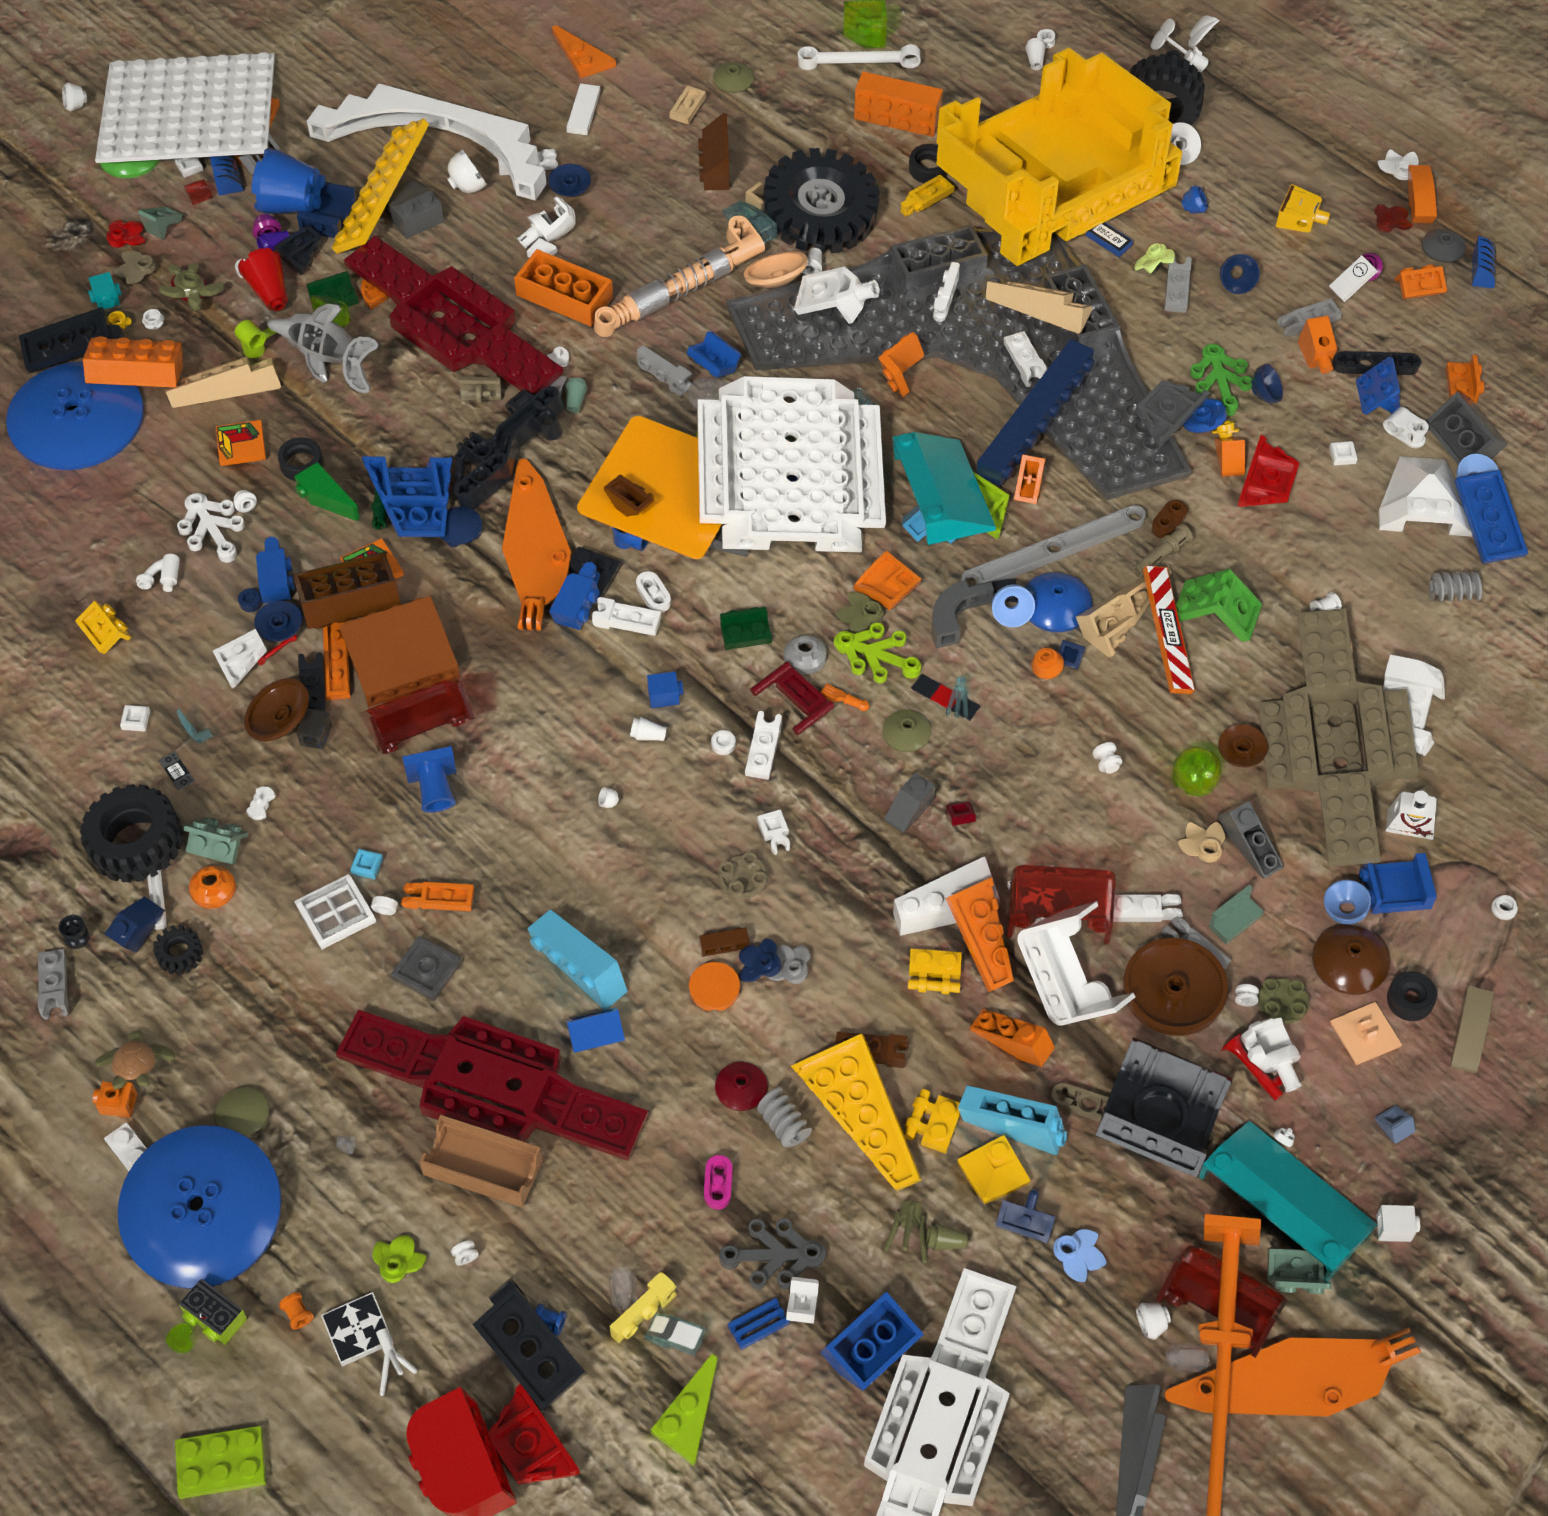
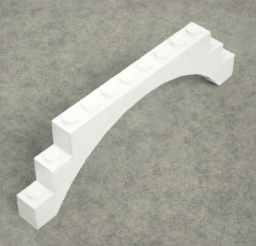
(393, 106)

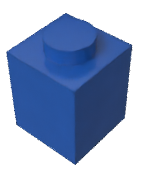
(664, 689)

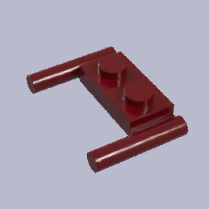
(799, 692)

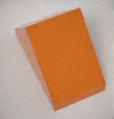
(1231, 455)
(1029, 479)

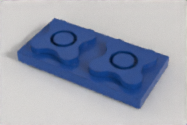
(1491, 517)

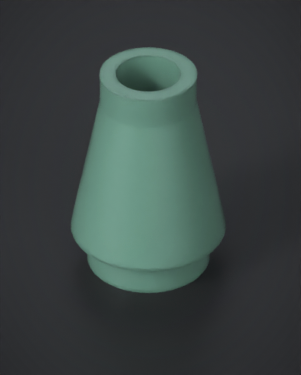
(575, 393)

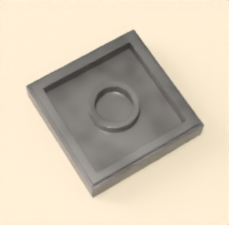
(426, 968)

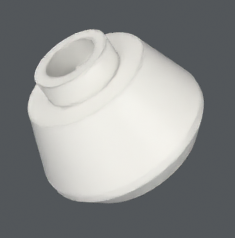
(73, 96)
(1152, 1319)

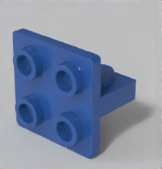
(1379, 387)

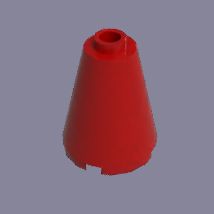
(265, 276)

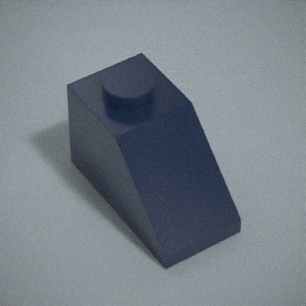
(134, 924)

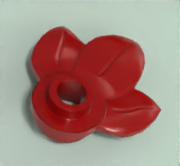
(125, 233)

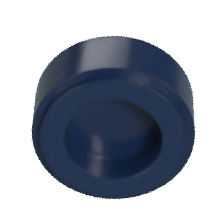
(250, 600)

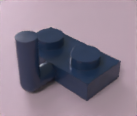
(1025, 1218)

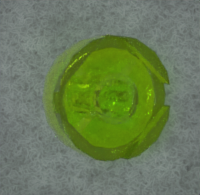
(1196, 771)

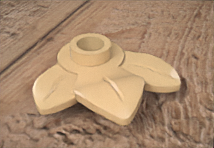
(1200, 840)

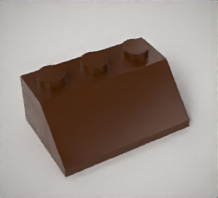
(715, 155)

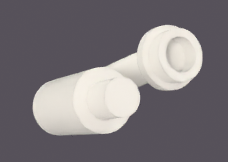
(169, 573)

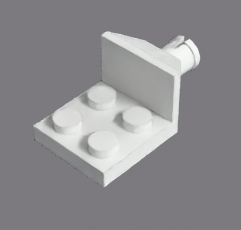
(835, 289)

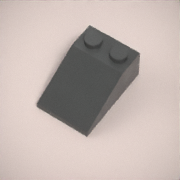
(413, 208)

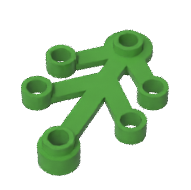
(1215, 356)

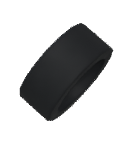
(920, 173)
(295, 446)

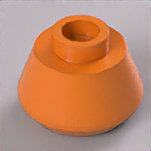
(1047, 663)

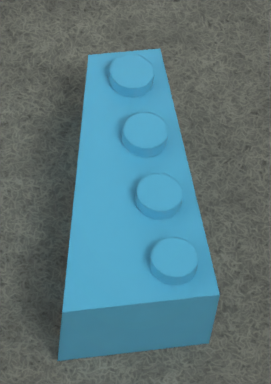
(578, 958)

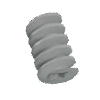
(1456, 585)
(782, 1119)

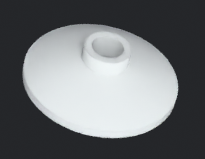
(1188, 140)

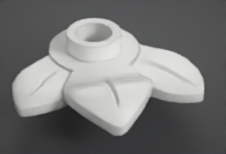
(1397, 164)

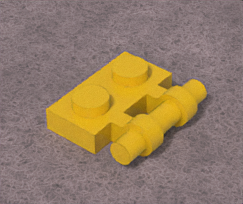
(934, 965)
(941, 1124)

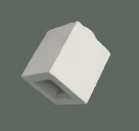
(1397, 1223)

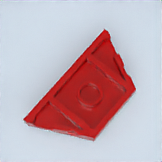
(1269, 476)
(529, 1443)

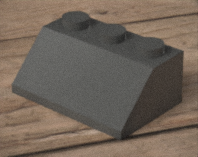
(1464, 429)

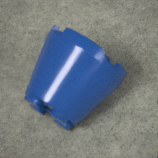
(285, 184)

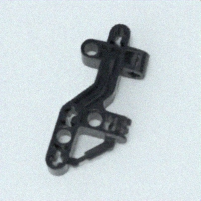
(497, 456)

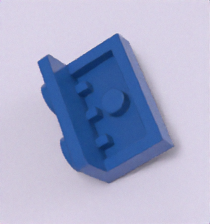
(715, 355)

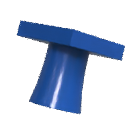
(431, 771)

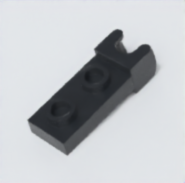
(313, 678)

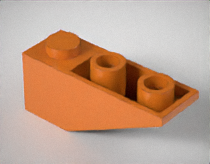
(1016, 1037)

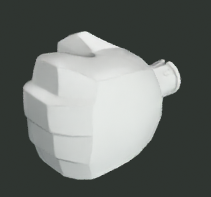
(543, 227)
(1272, 1050)

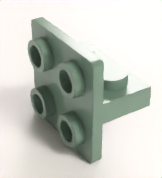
(214, 839)

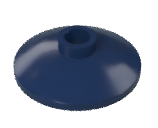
(569, 180)
(275, 614)

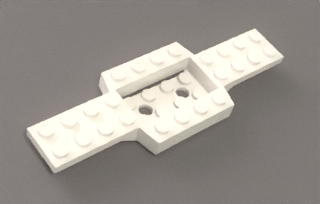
(957, 1366)

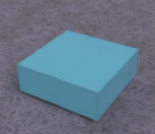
(366, 864)

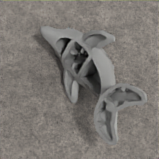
(327, 341)

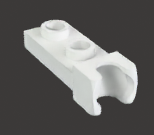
(1024, 357)
(626, 617)
(763, 747)

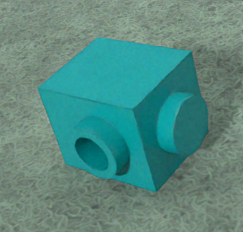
(104, 291)

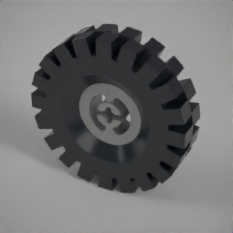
(821, 200)

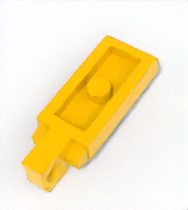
(926, 195)

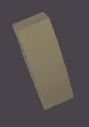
(1471, 1029)

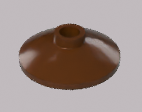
(1245, 738)

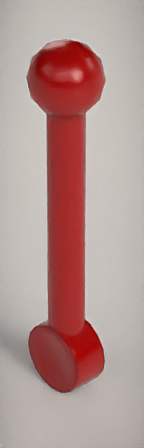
(262, 660)

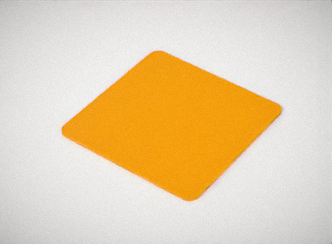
(667, 467)

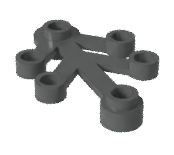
(776, 1254)

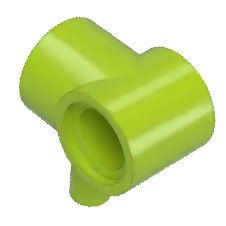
(252, 338)

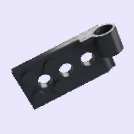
(53, 335)
(512, 1303)

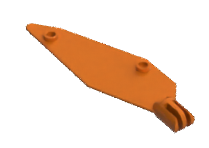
(534, 545)
(1301, 1377)

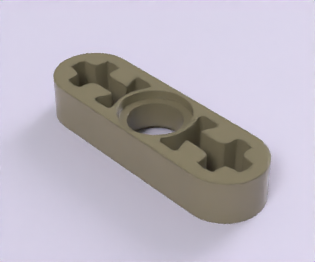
(1083, 1094)

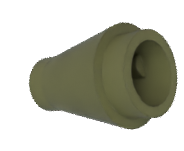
(945, 1238)

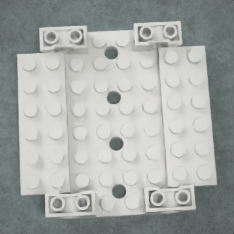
(748, 459)

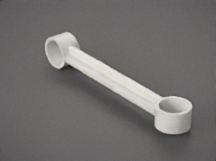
(859, 57)

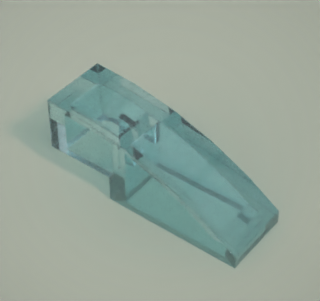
(759, 220)

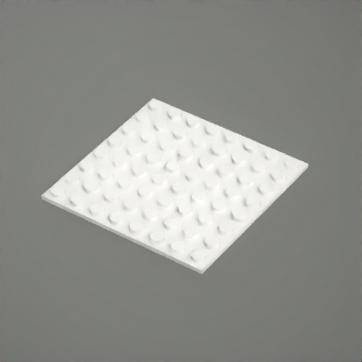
(186, 107)

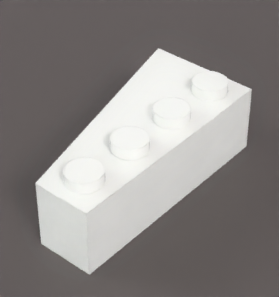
(927, 905)

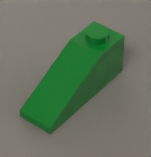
(324, 492)

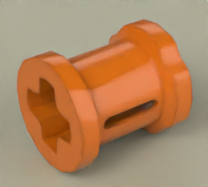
(296, 1310)

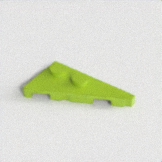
(684, 1419)

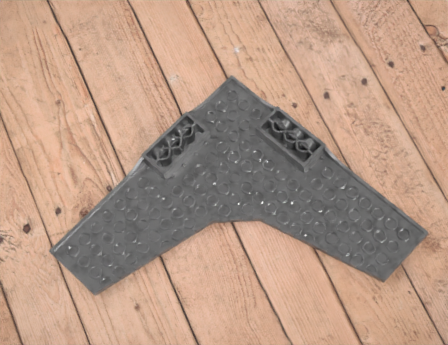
(1092, 429)

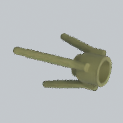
(909, 1217)

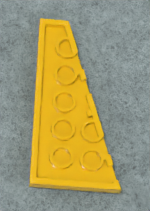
(856, 1097)

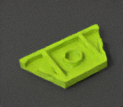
(996, 502)

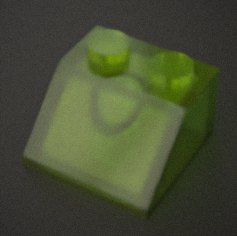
(865, 22)

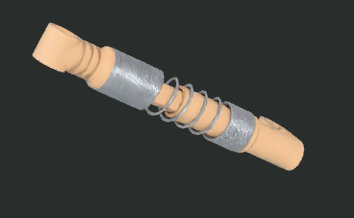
(709, 268)

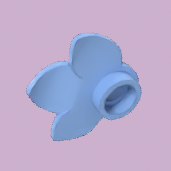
(1083, 1254)

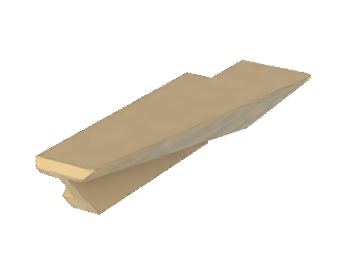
(1041, 302)
(224, 382)

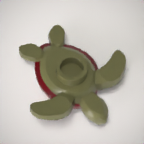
(190, 286)

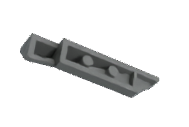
(1139, 1447)

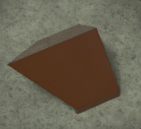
(622, 491)

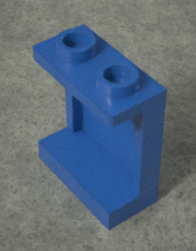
(1399, 885)

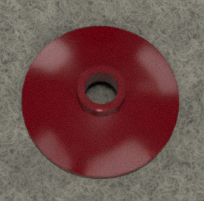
(738, 1096)

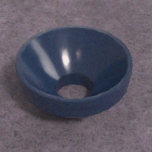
(1248, 278)
(1267, 384)

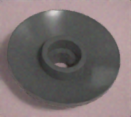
(1443, 245)

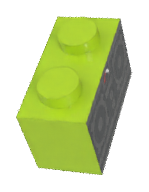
(212, 1312)

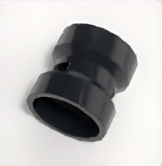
(74, 931)

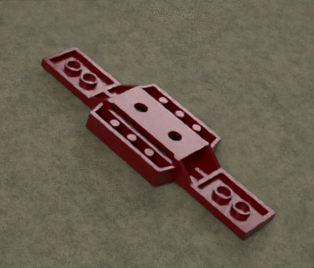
(442, 338)
(496, 1058)

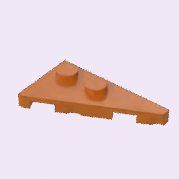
(583, 56)

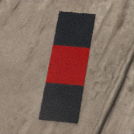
(941, 695)

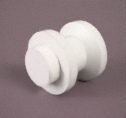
(1109, 762)

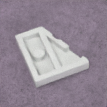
(240, 656)

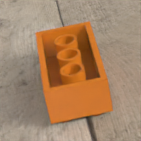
(897, 104)
(563, 287)
(133, 362)

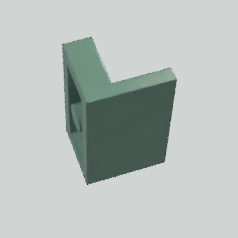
(1235, 916)

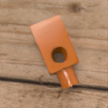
(1318, 343)

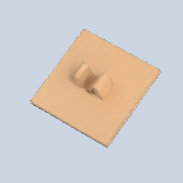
(1365, 1033)

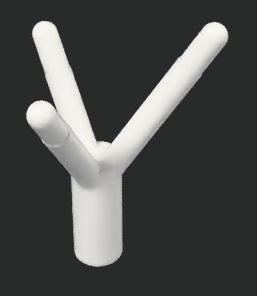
(395, 1357)

